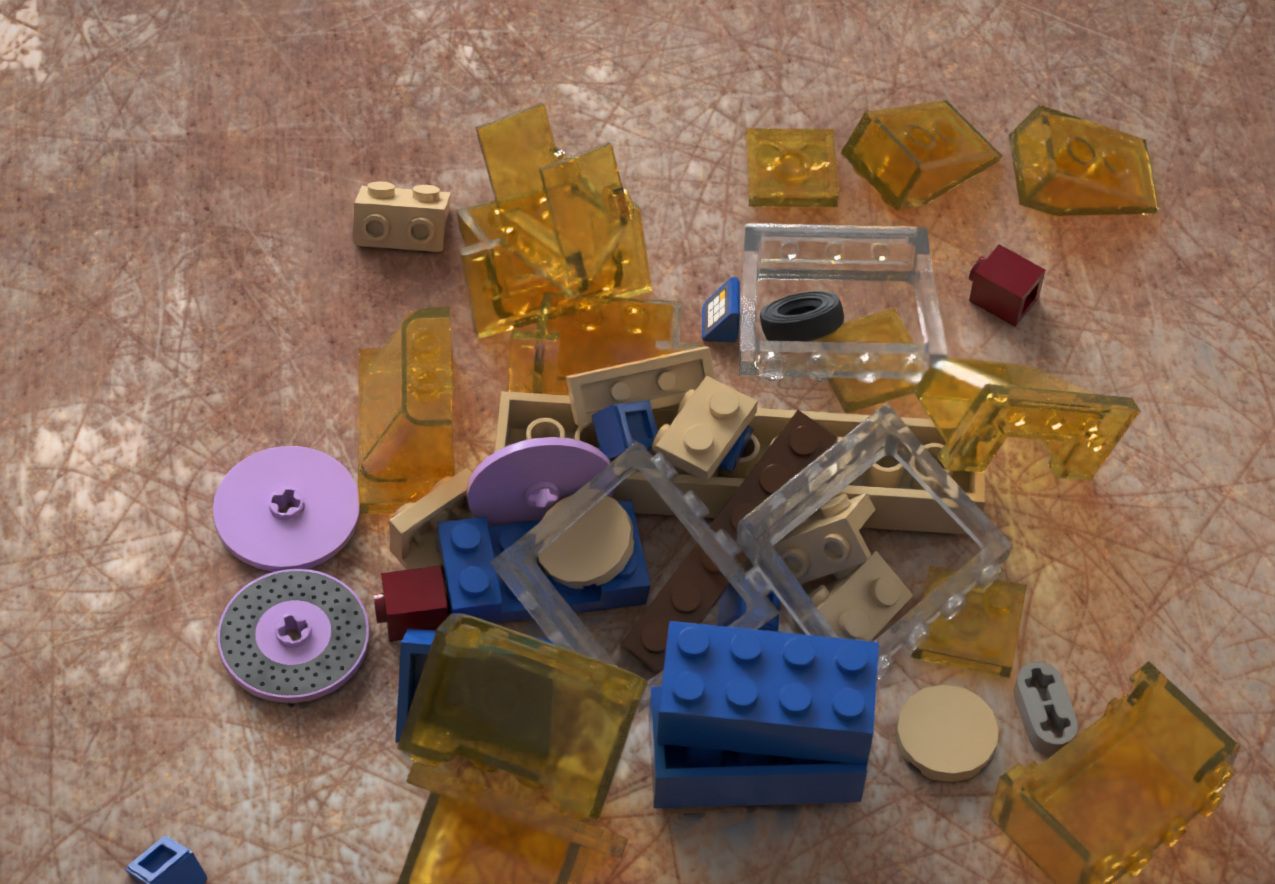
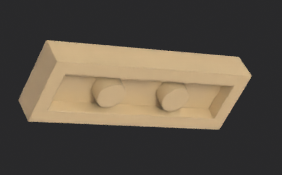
(657, 379)

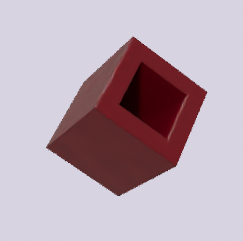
(1006, 284)
(411, 601)

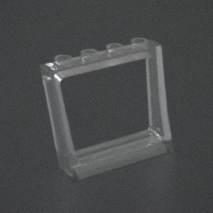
(839, 255)
(830, 473)
(552, 613)

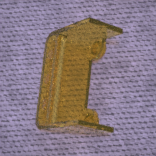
(554, 208)

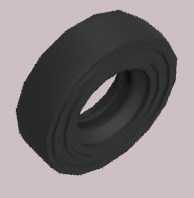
(802, 316)

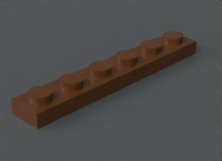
(698, 581)

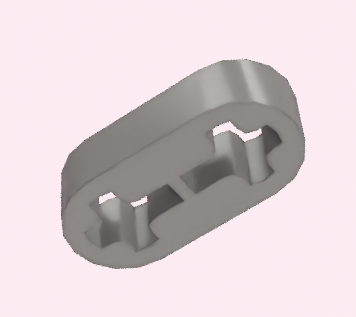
(1035, 711)

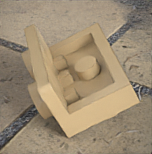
(401, 217)
(705, 428)
(415, 524)
(828, 539)
(861, 599)

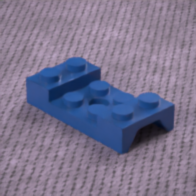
(479, 590)

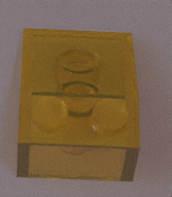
(917, 152)
(1080, 167)

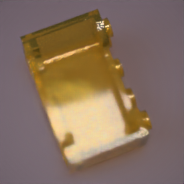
(523, 711)
(1118, 786)

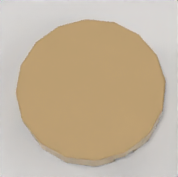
(592, 547)
(947, 733)

